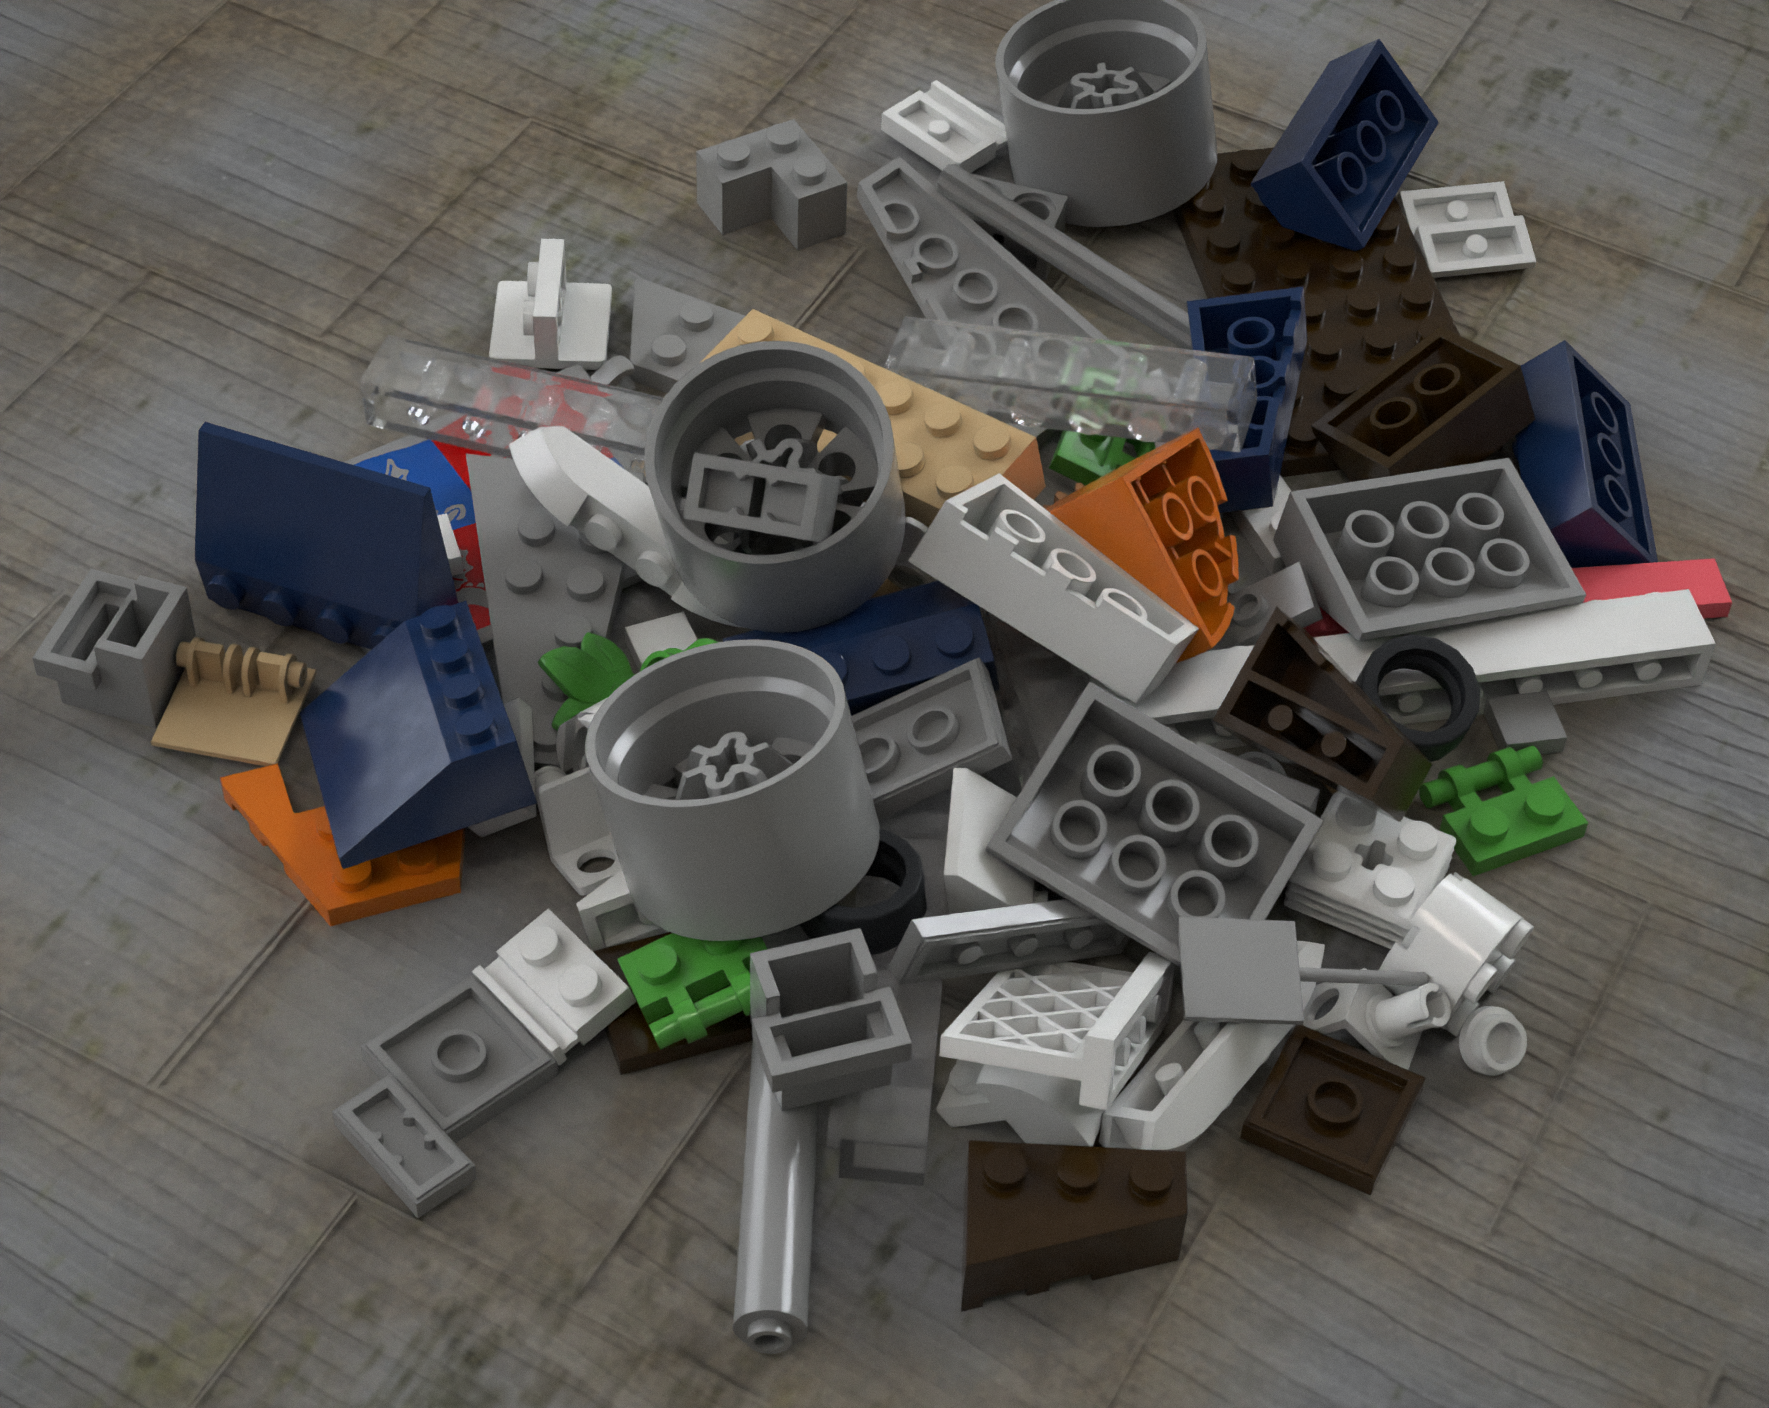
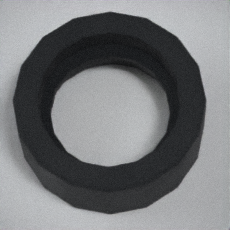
(1440, 663)
(888, 920)

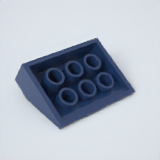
(315, 539)
(415, 740)

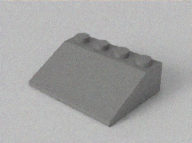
(1426, 549)
(1150, 827)

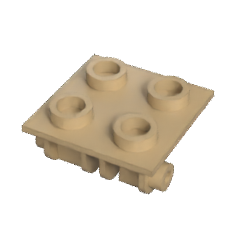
(233, 702)

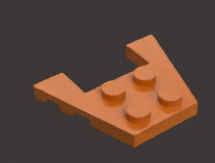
(311, 860)

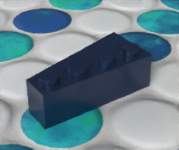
(1275, 334)

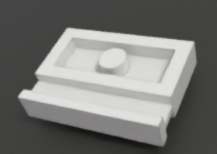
(945, 128)
(555, 985)

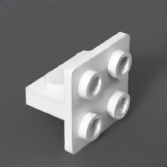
(551, 320)

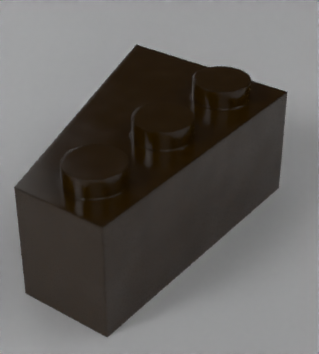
(1317, 720)
(1066, 1214)

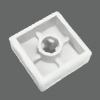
(1368, 871)

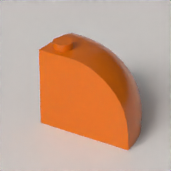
(1165, 531)

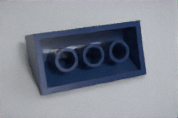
(1346, 149)
(1584, 462)
(896, 642)

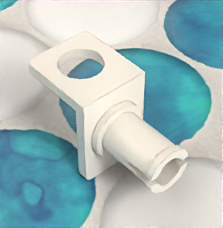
(574, 826)
(1377, 1019)

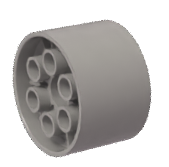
(1109, 107)
(786, 400)
(734, 789)

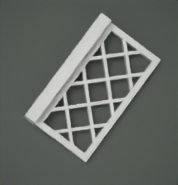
(1067, 1023)

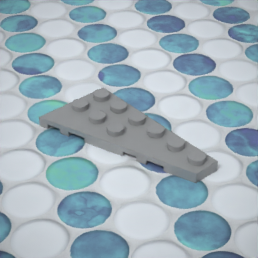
(957, 266)
(541, 589)

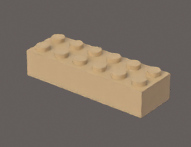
(936, 440)

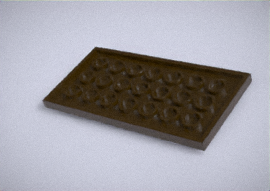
(1358, 304)

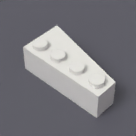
(1053, 587)

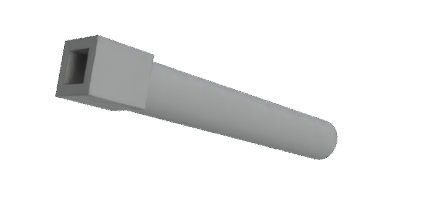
(775, 1210)

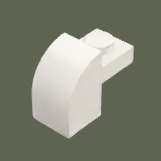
(1034, 1104)

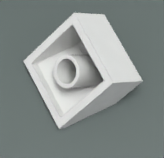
(971, 874)

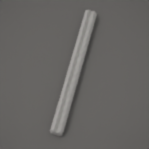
(1065, 254)

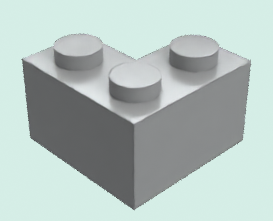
(775, 177)

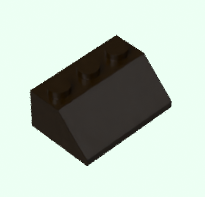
(1428, 411)

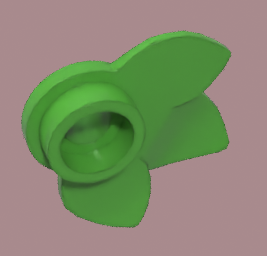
(585, 673)

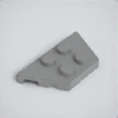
(673, 333)

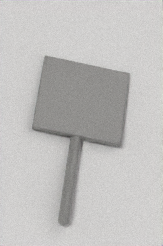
(1253, 971)

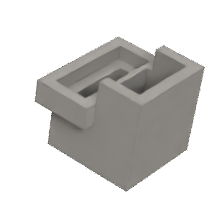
(119, 646)
(824, 1020)

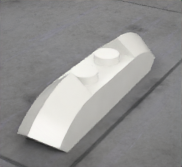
(604, 505)
(1195, 1077)

